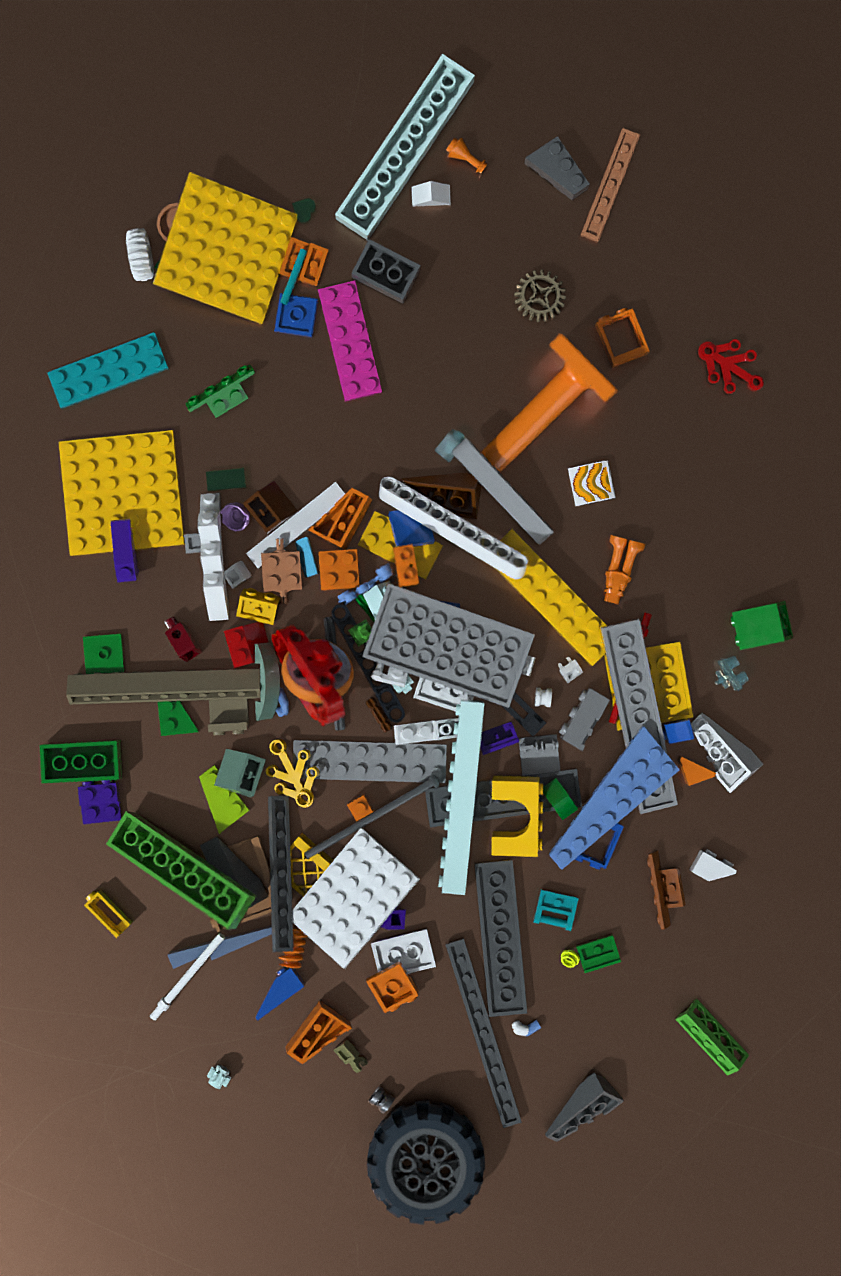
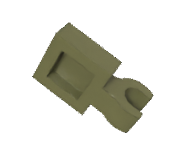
(348, 1054)

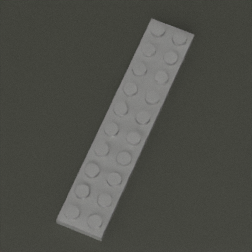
(636, 696)

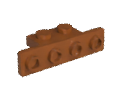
(667, 889)

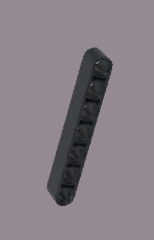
(378, 690)

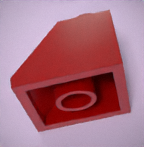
(242, 642)

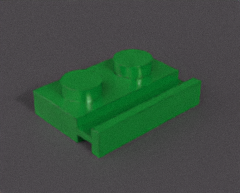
(598, 953)

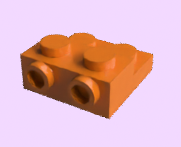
(392, 987)

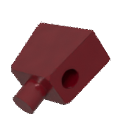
(185, 645)

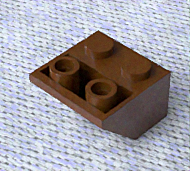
(270, 507)

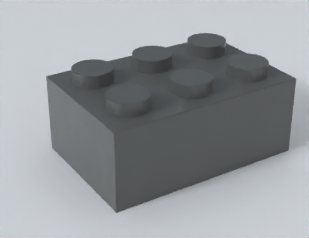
(386, 271)

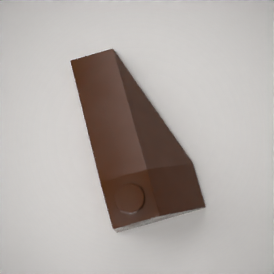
(454, 492)

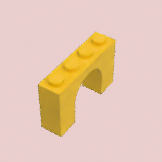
(526, 791)

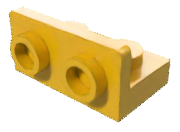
(258, 606)

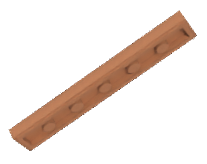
(610, 184)

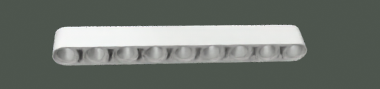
(453, 527)

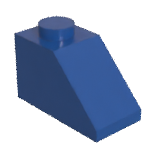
(677, 731)

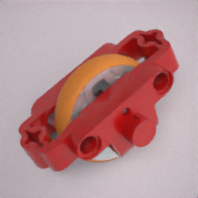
(314, 672)

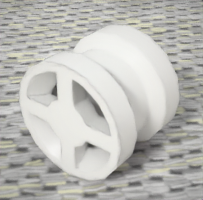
(543, 697)

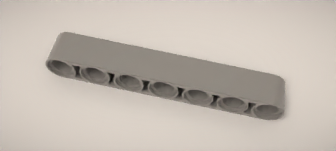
(502, 491)

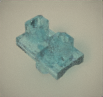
(735, 680)

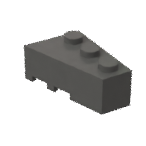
(559, 168)

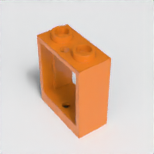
(627, 356)
(404, 557)

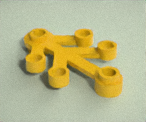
(293, 774)

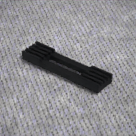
(532, 721)

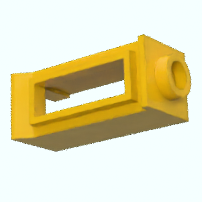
(91, 905)

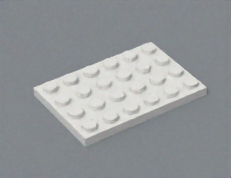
(353, 898)

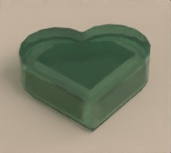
(304, 209)

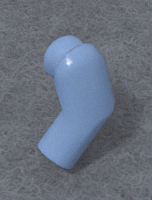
(284, 704)

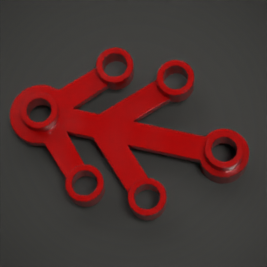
(728, 364)

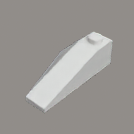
(728, 755)

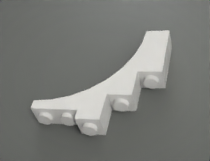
(212, 557)

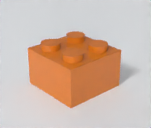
(339, 569)

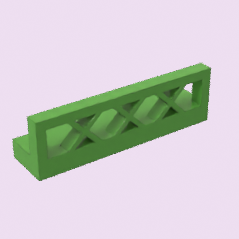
(711, 1041)

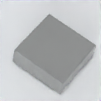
(192, 543)

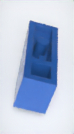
(283, 987)

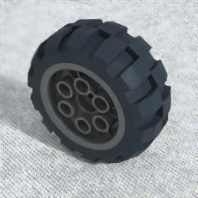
(413, 1126)

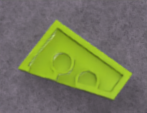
(224, 804)

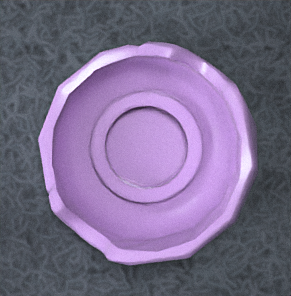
(235, 516)

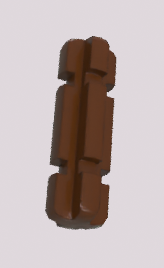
(379, 714)

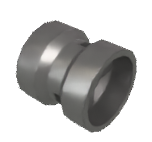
(384, 1101)

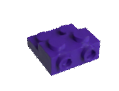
(100, 801)

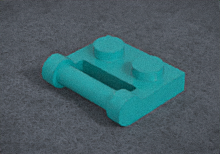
(556, 903)

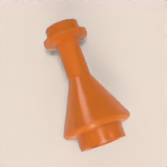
(458, 150)

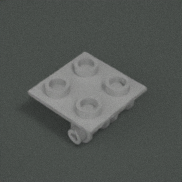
(539, 754)

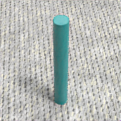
(293, 276)

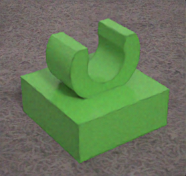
(361, 632)

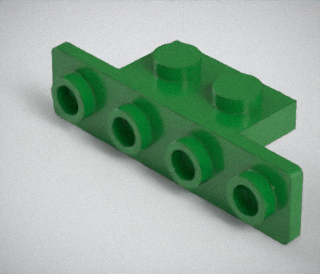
(224, 394)

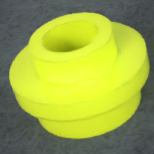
(570, 958)

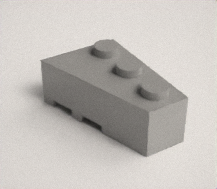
(583, 718)

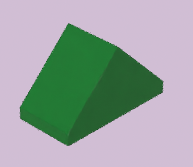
(559, 799)

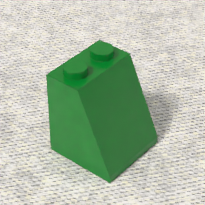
(762, 625)

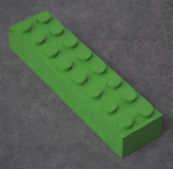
(181, 870)

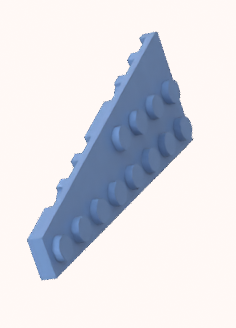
(629, 782)

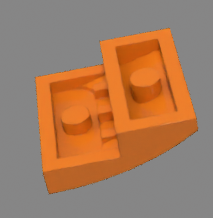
(312, 264)

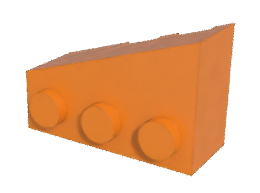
(343, 519)
(316, 1032)

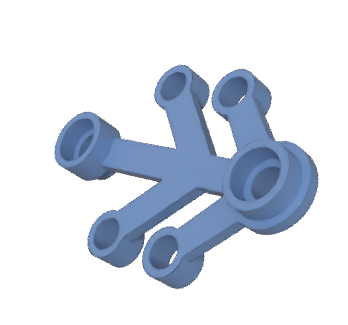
(383, 574)

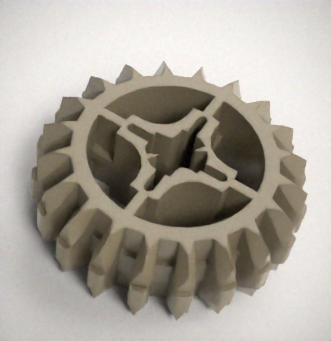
(536, 288)

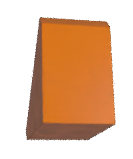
(693, 772)

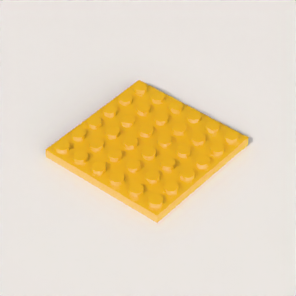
(225, 248)
(121, 480)

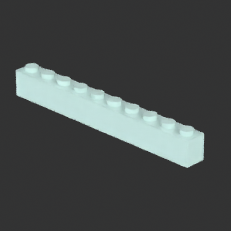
(462, 796)

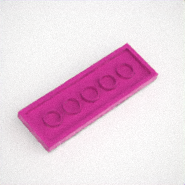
(350, 341)

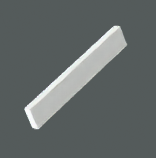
(298, 523)

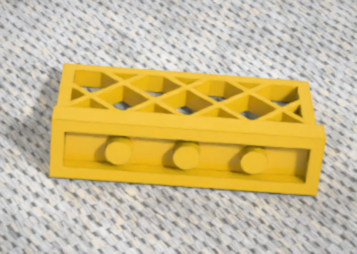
(321, 860)

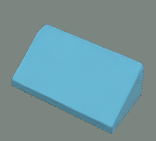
(307, 557)

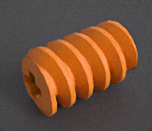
(292, 958)

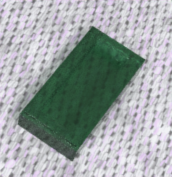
(226, 479)

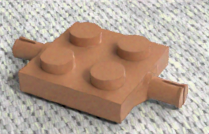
(281, 570)

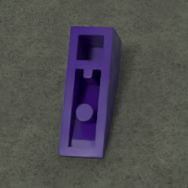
(124, 551)

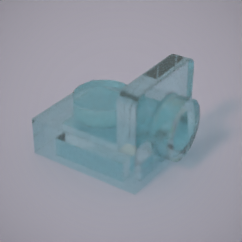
(450, 441)

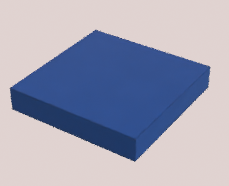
(296, 316)
(409, 531)

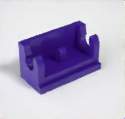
(498, 738)

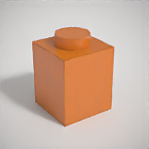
(360, 807)

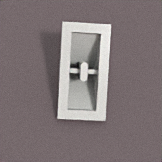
(431, 194)

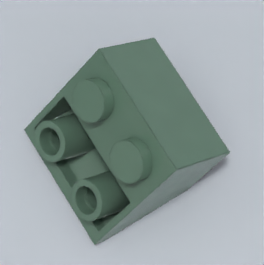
(239, 772)

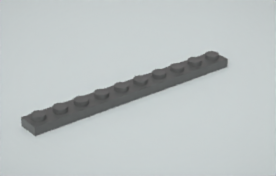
(483, 1033)

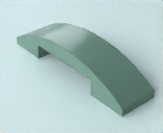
(269, 681)

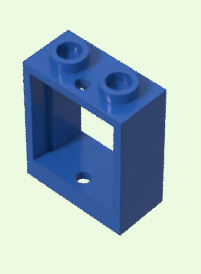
(596, 863)

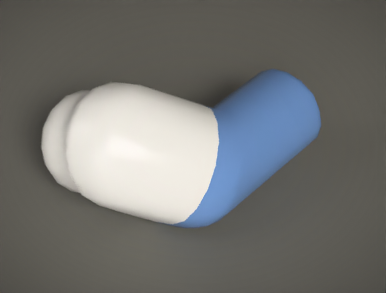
(525, 1030)

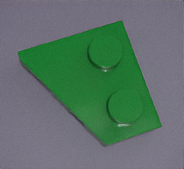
(174, 719)

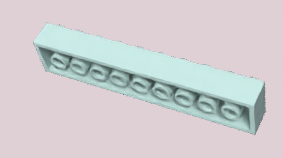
(405, 147)

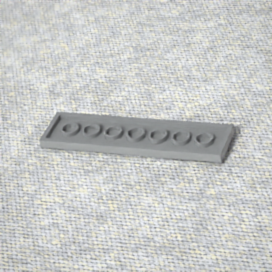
(373, 760)

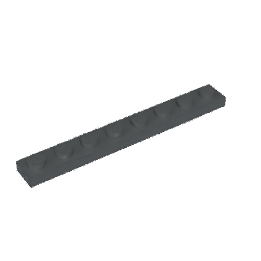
(280, 874)

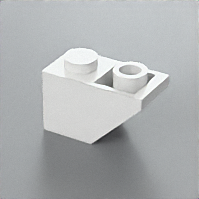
(710, 868)

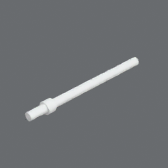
(166, 1001)

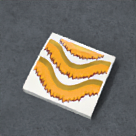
(591, 483)

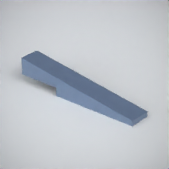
(229, 944)

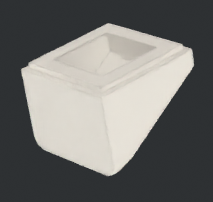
(237, 574)

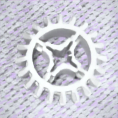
(140, 254)

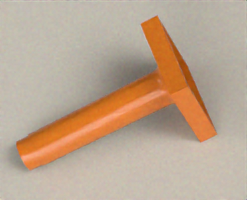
(548, 404)

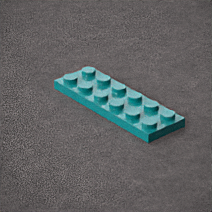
(108, 370)

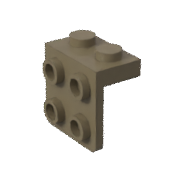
(228, 716)

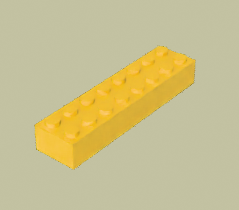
(557, 603)

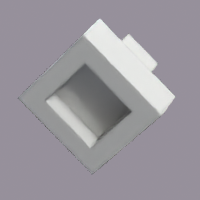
(571, 670)

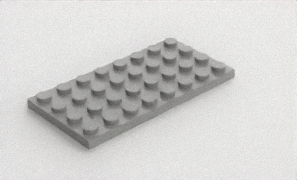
(448, 645)

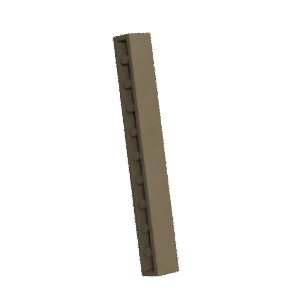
(163, 686)

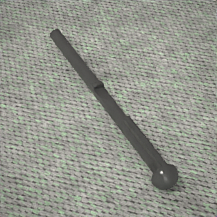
(434, 781)

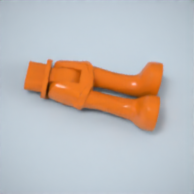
(615, 579)

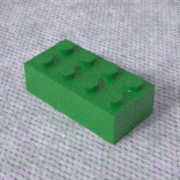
(81, 761)

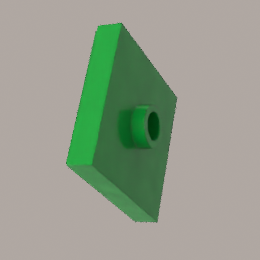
(104, 654)

